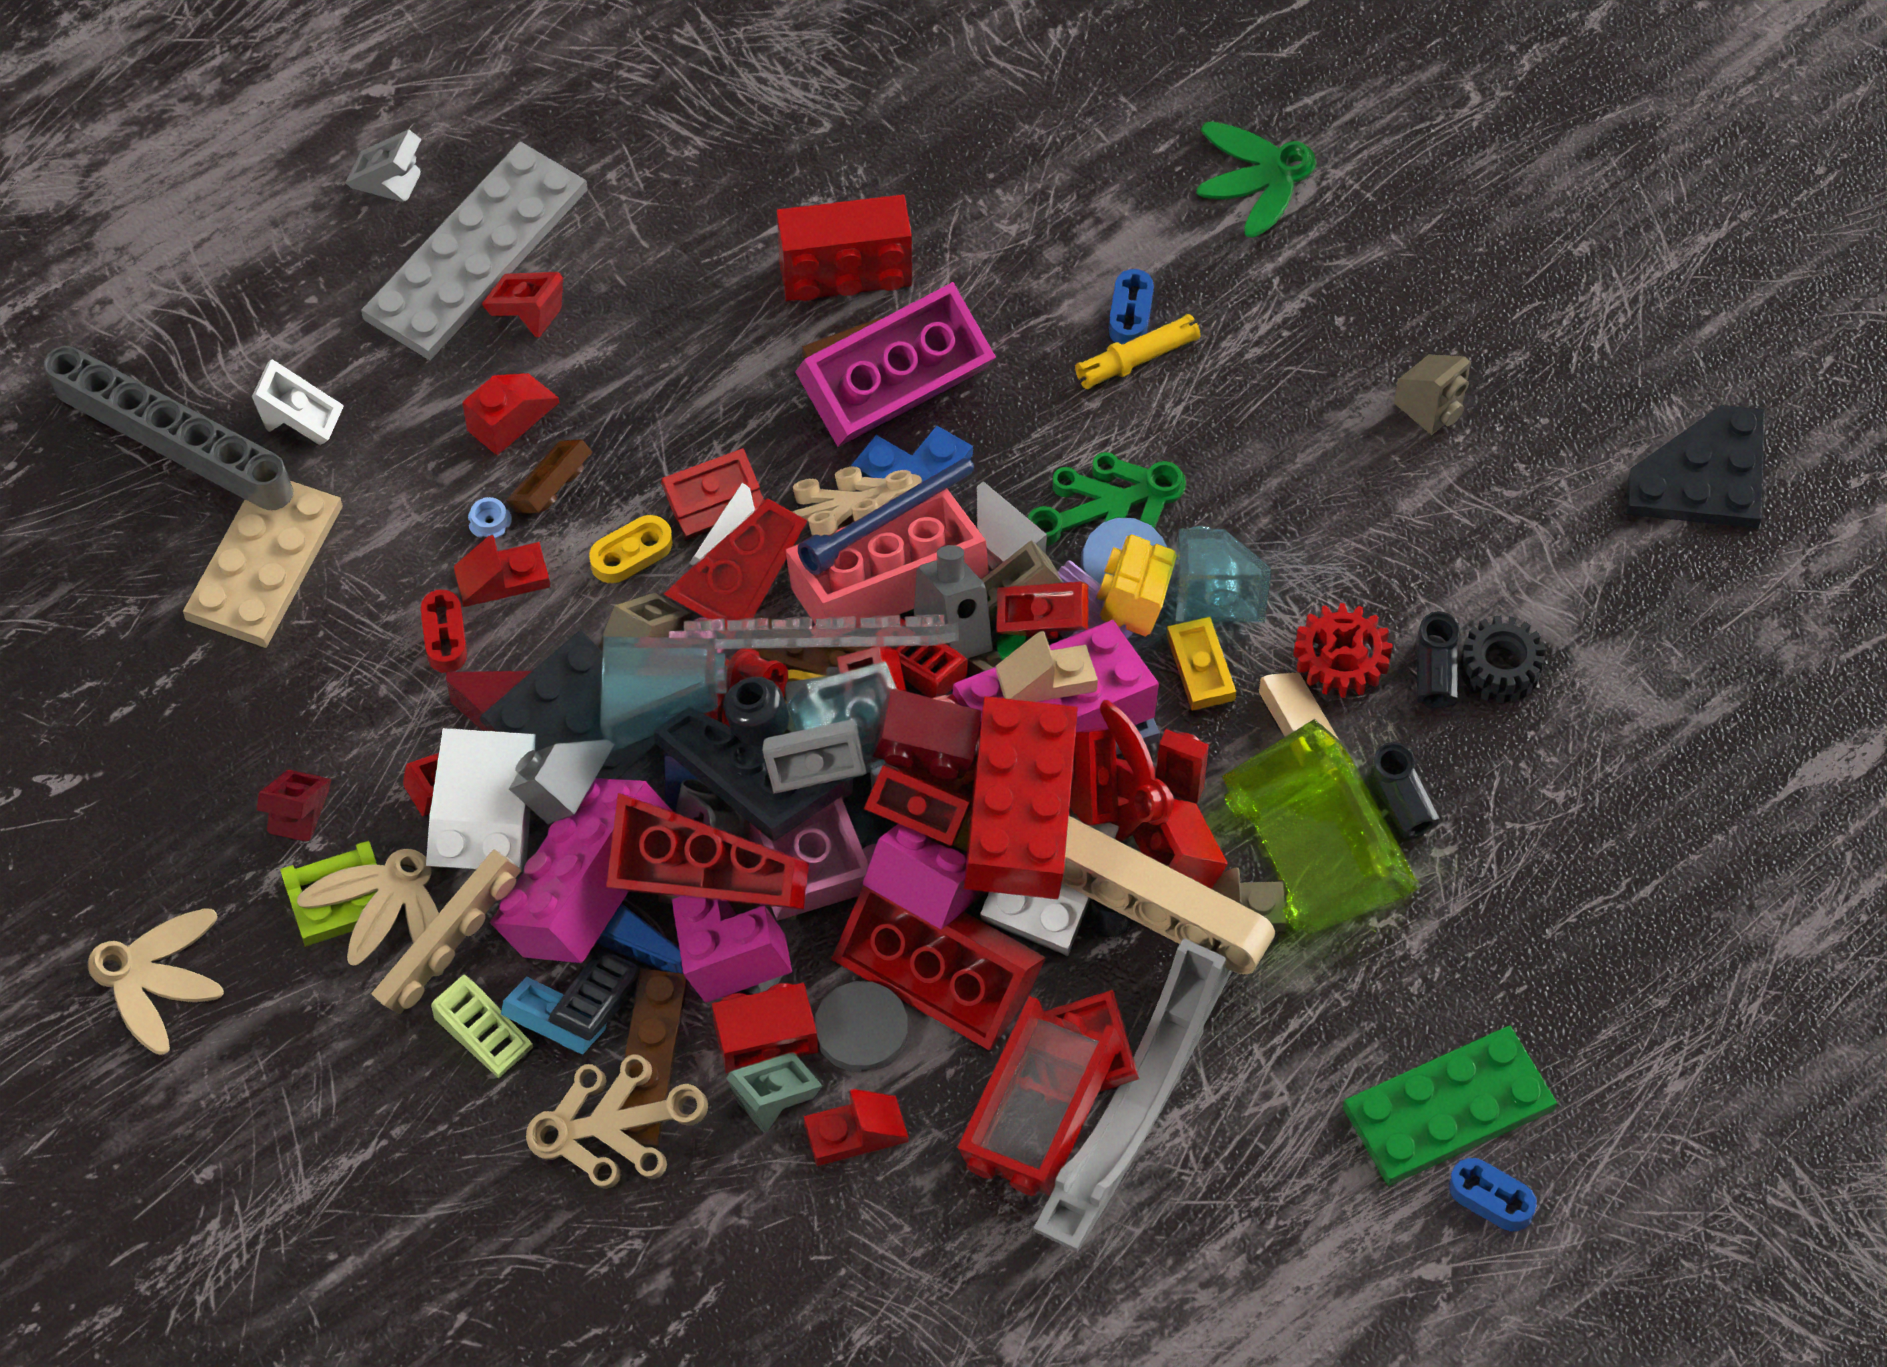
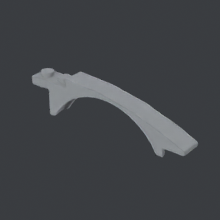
(1167, 1045)

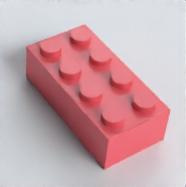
(880, 569)

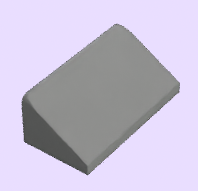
(814, 756)

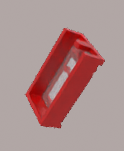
(1038, 1099)

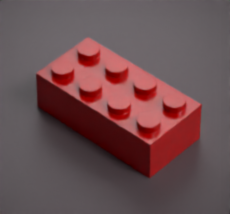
(1021, 798)

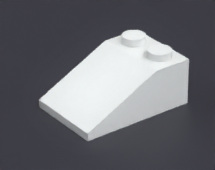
(473, 800)
(1042, 920)

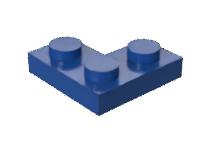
(934, 455)

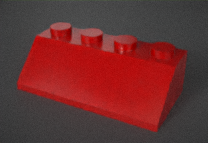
(956, 974)

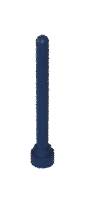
(820, 552)

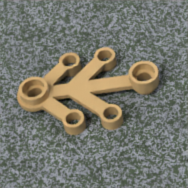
(840, 504)
(609, 1120)

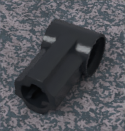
(1437, 660)
(1402, 792)

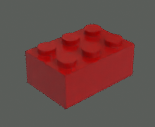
(845, 247)

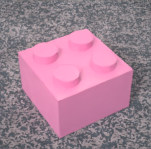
(833, 856)

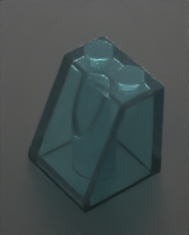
(655, 680)

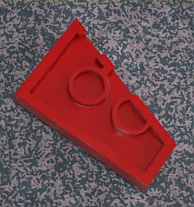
(741, 567)

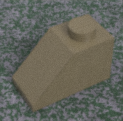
(645, 617)

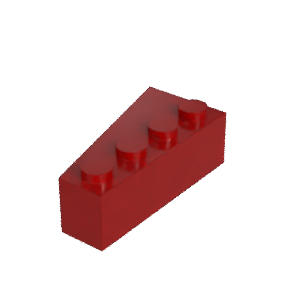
(687, 858)

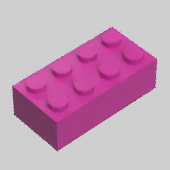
(895, 364)
(1119, 672)
(563, 894)

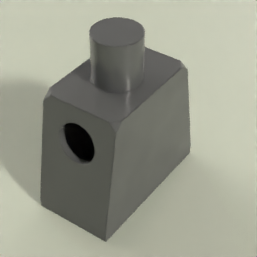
(958, 593)

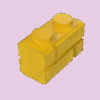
(1136, 584)

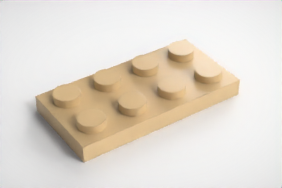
(262, 565)

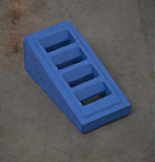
(639, 941)

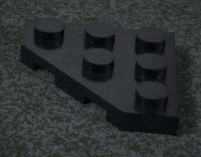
(1705, 472)

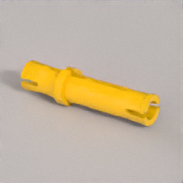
(1122, 358)

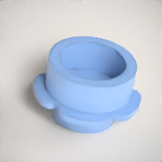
(487, 509)

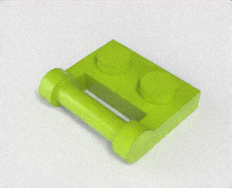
(332, 920)

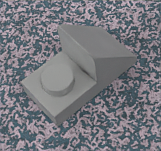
(387, 167)

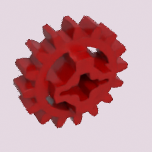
(1343, 652)

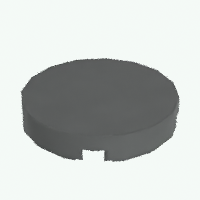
(861, 1026)

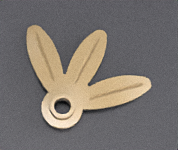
(393, 890)
(166, 981)

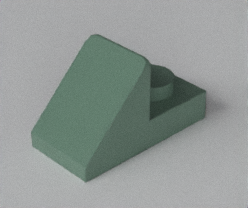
(771, 1086)

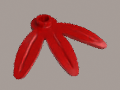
(1147, 795)

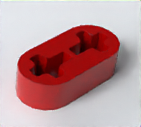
(434, 632)

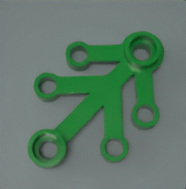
(1110, 499)

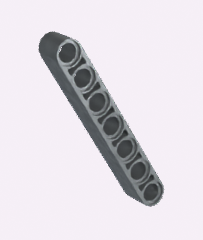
(169, 428)

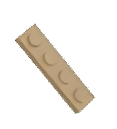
(436, 945)

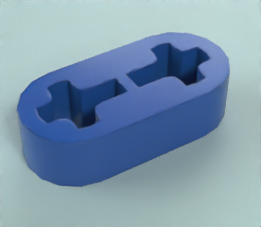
(1123, 306)
(1492, 1194)

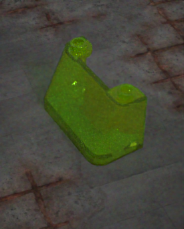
(1320, 829)

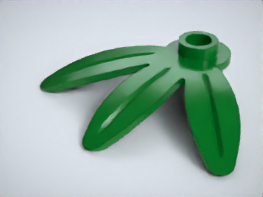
(1271, 172)

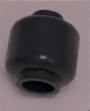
(756, 710)

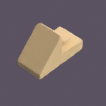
(1046, 674)

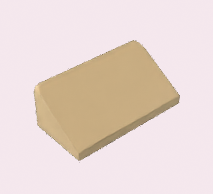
(1291, 702)

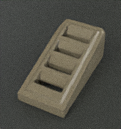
(1023, 568)

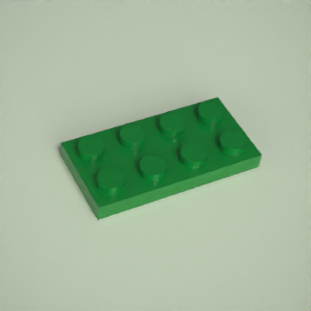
(1449, 1105)

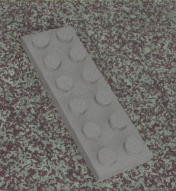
(474, 250)

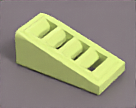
(456, 997)

